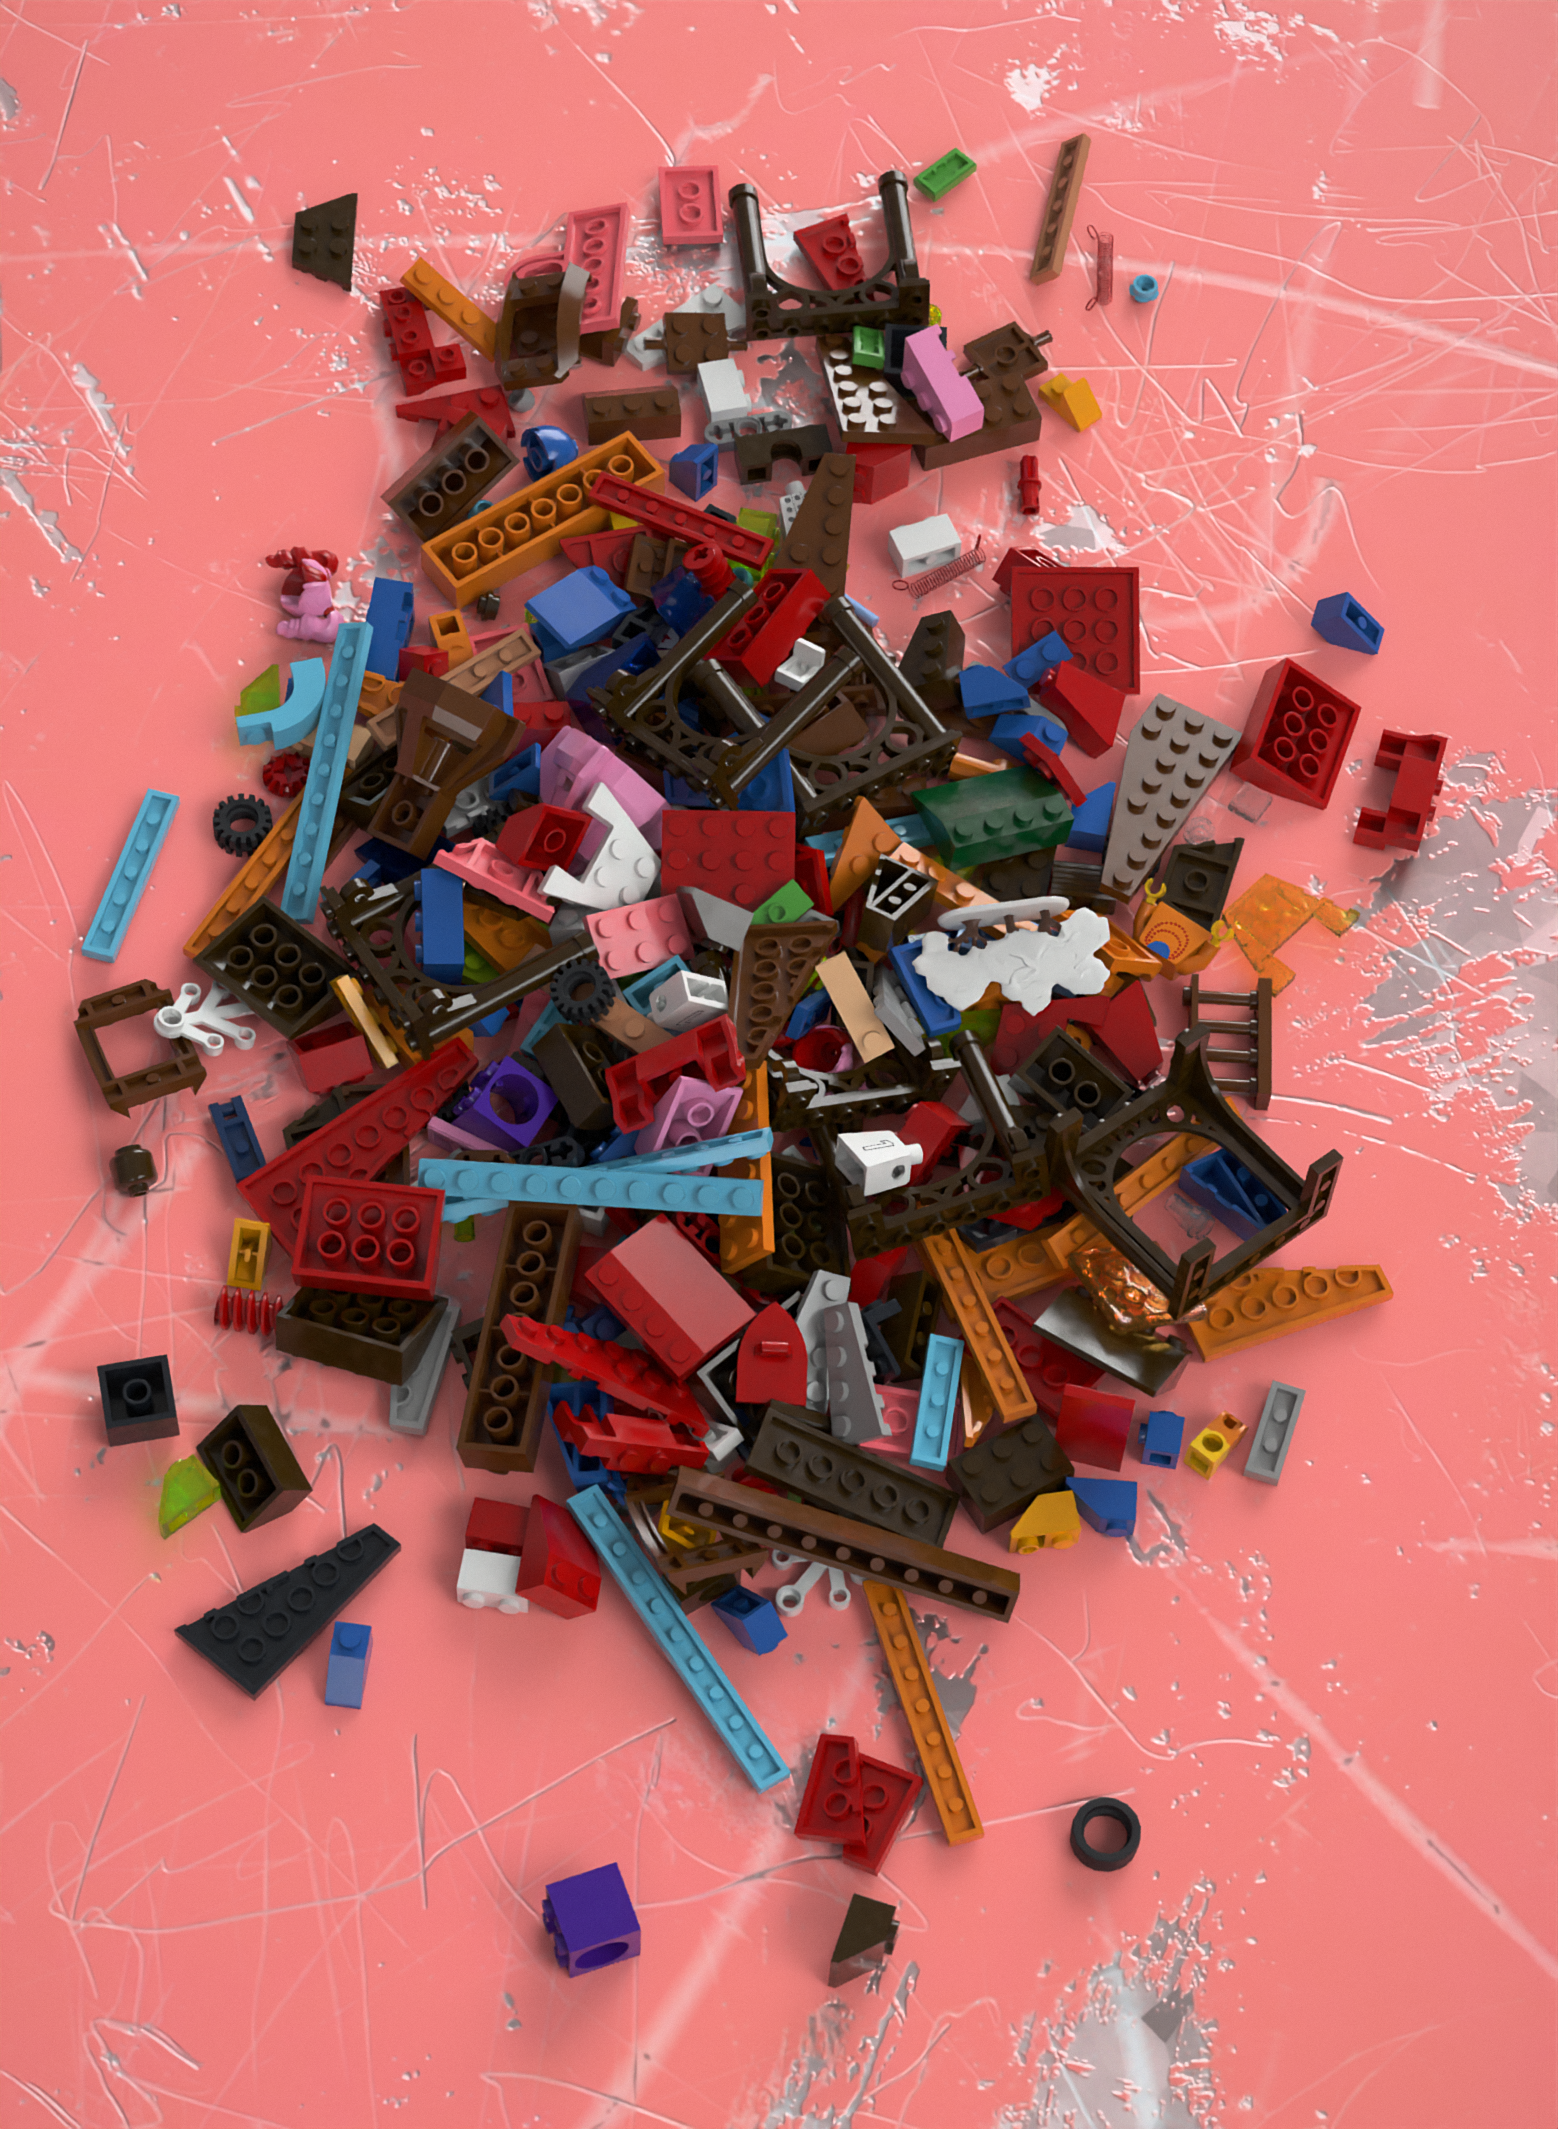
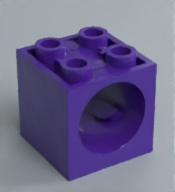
(526, 1094)
(591, 1920)

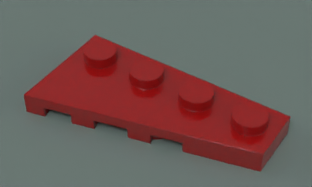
(832, 253)

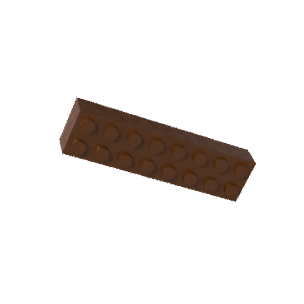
(506, 1386)

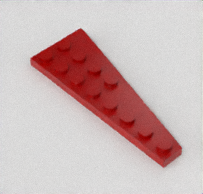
(357, 1141)

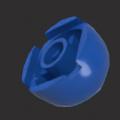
(547, 450)

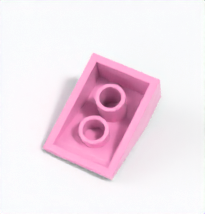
(689, 1115)

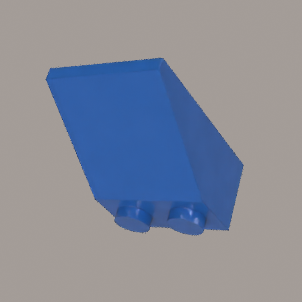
(581, 607)

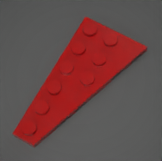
(617, 1369)

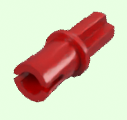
(1029, 486)

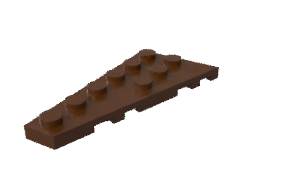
(822, 529)

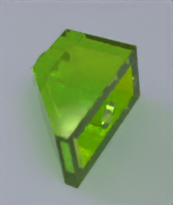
(261, 694)
(185, 1494)

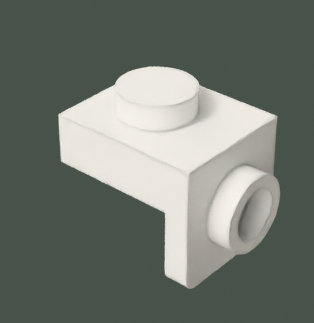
(801, 666)

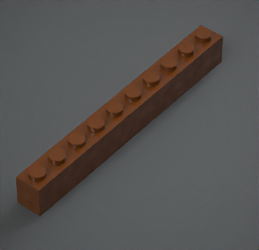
(844, 1544)

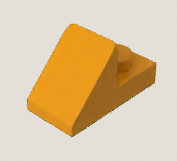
(1071, 401)

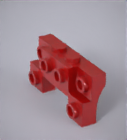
(412, 344)
(1418, 766)
(701, 1053)
(629, 1441)

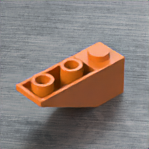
(449, 633)

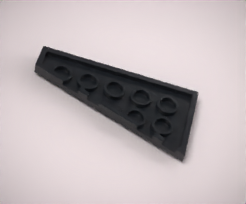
(282, 1616)

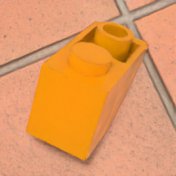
(1047, 1523)

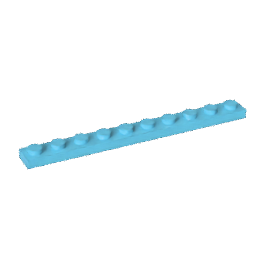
(326, 771)
(681, 1158)
(593, 1187)
(678, 1639)

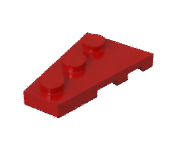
(833, 1794)
(887, 1800)

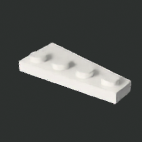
(707, 301)

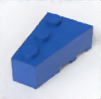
(392, 620)
(440, 925)
(1230, 1194)
(583, 1469)

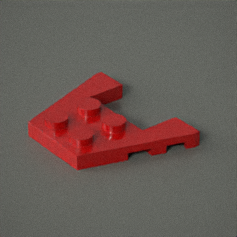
(1022, 1033)

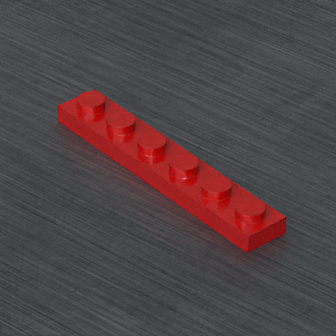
(680, 520)

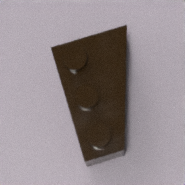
(935, 660)
(895, 904)

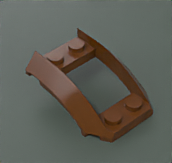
(570, 294)
(147, 1083)
(692, 1563)

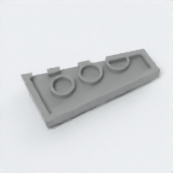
(852, 1393)

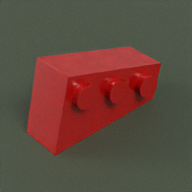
(934, 1129)

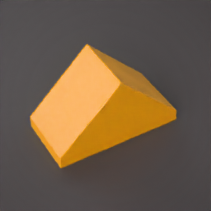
(249, 1254)
(683, 1534)

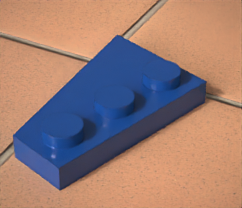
(932, 1010)

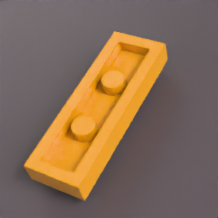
(365, 1020)

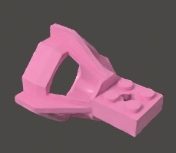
(584, 764)

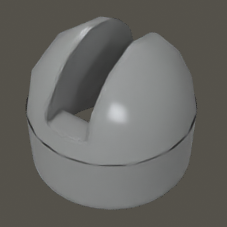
(521, 400)

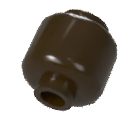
(133, 1170)

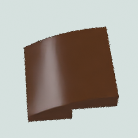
(650, 562)

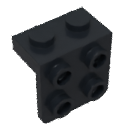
(877, 1349)

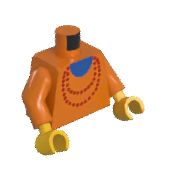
(1173, 938)

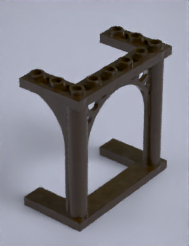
(1196, 1093)

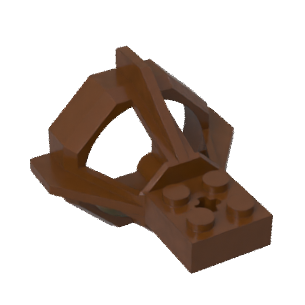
(433, 770)

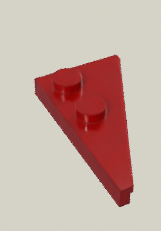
(483, 401)

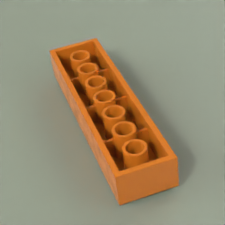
(528, 524)

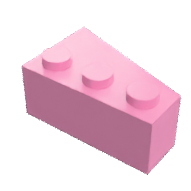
(938, 385)

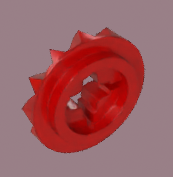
(276, 780)

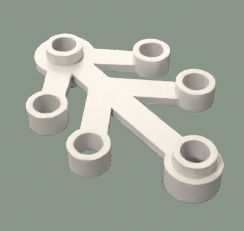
(175, 1022)
(806, 1582)

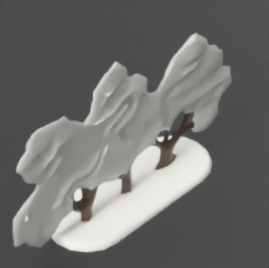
(1023, 960)

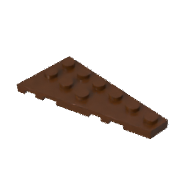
(864, 401)
(770, 978)

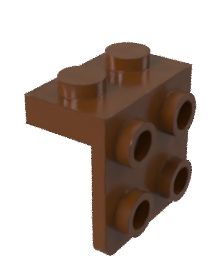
(609, 345)

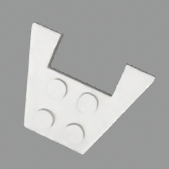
(620, 867)

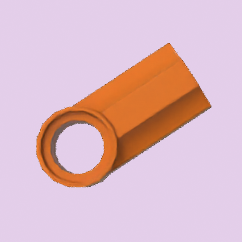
(968, 767)

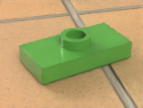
(944, 174)
(868, 347)
(783, 906)

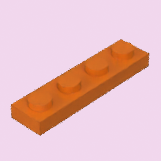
(451, 306)

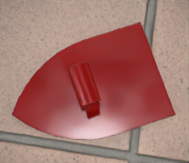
(772, 1360)

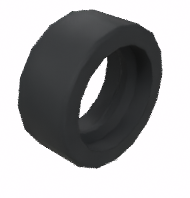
(1105, 1807)

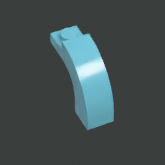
(295, 717)

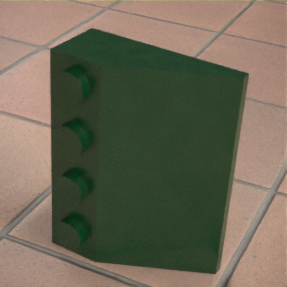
(993, 816)

